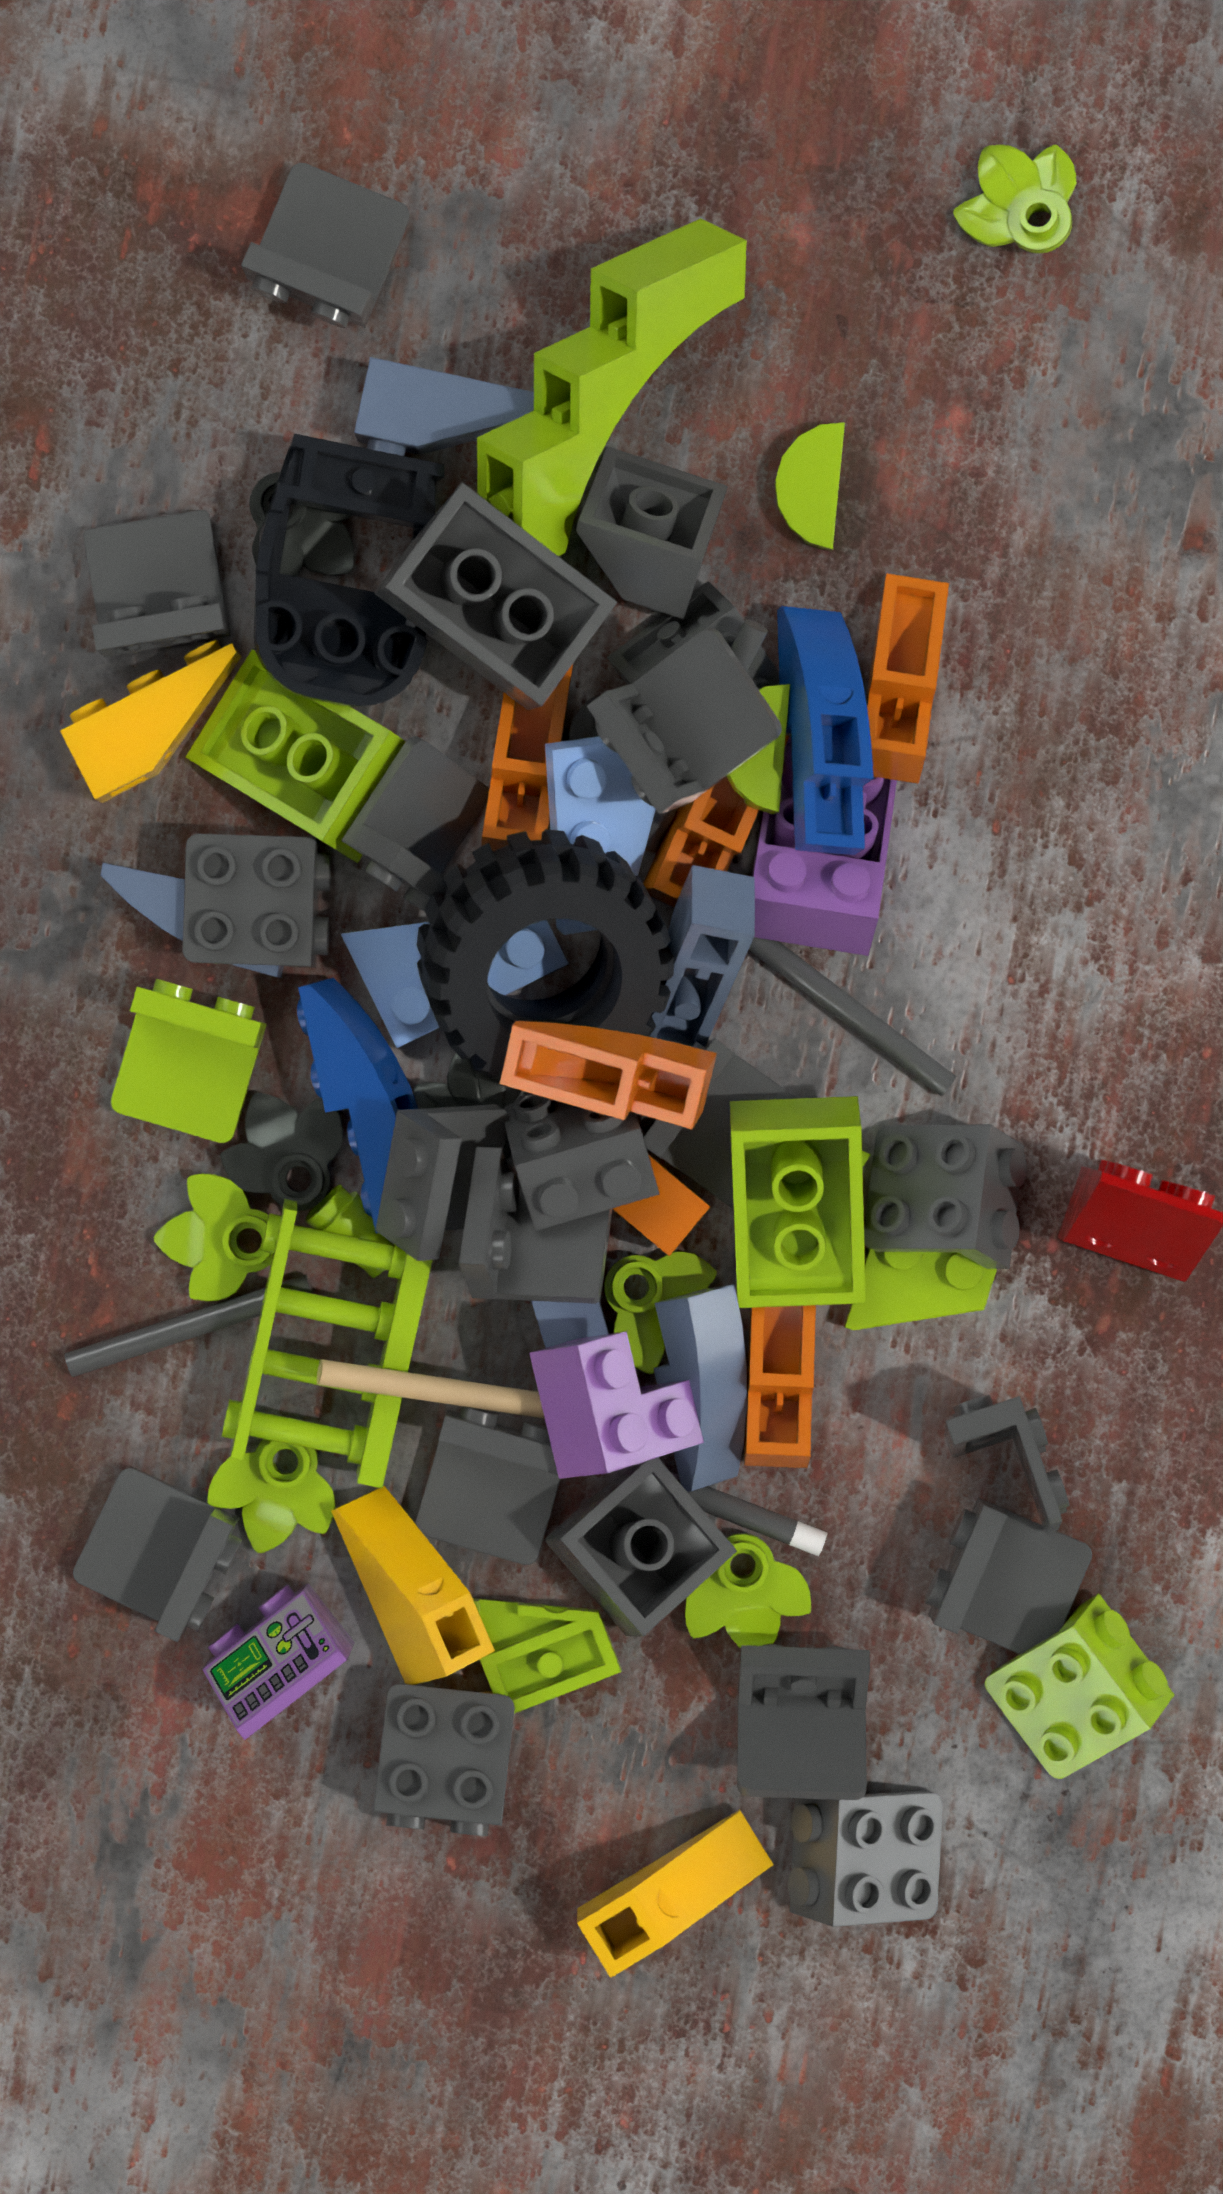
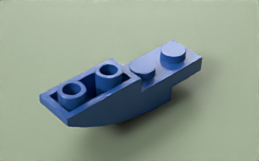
(826, 729)
(355, 1072)

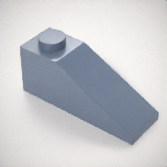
(431, 410)
(708, 943)

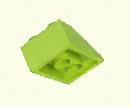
(295, 754)
(798, 1201)

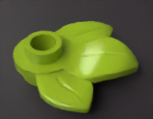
(1014, 191)
(210, 1237)
(665, 1279)
(273, 1498)
(749, 1603)

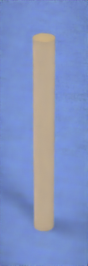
(429, 1388)

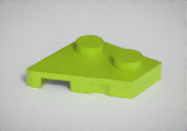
(919, 1287)
(544, 1650)

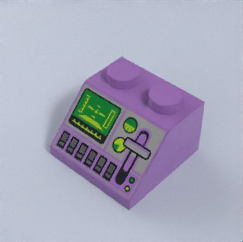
(276, 1658)

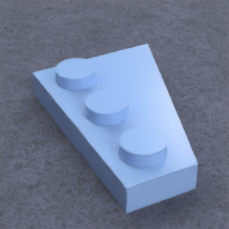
(595, 798)
(391, 974)

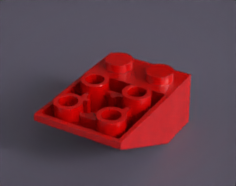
(1147, 1227)

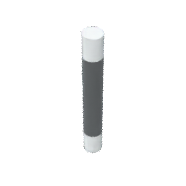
(759, 1519)

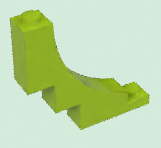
(583, 384)

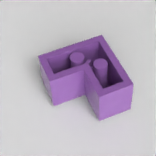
(600, 1413)

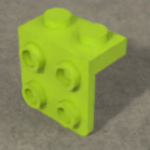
(187, 1062)
(1081, 1690)

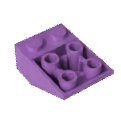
(817, 895)

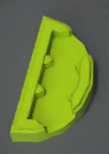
(810, 484)
(761, 776)

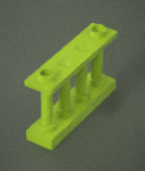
(391, 1322)

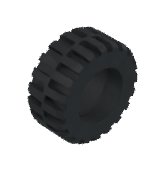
(526, 886)

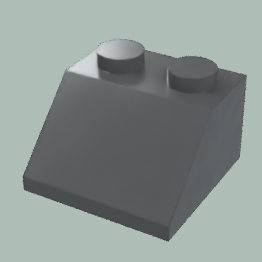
(640, 1546)

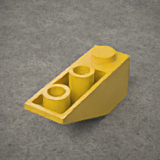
(140, 733)
(411, 1589)
(672, 1893)

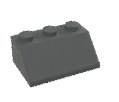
(496, 597)

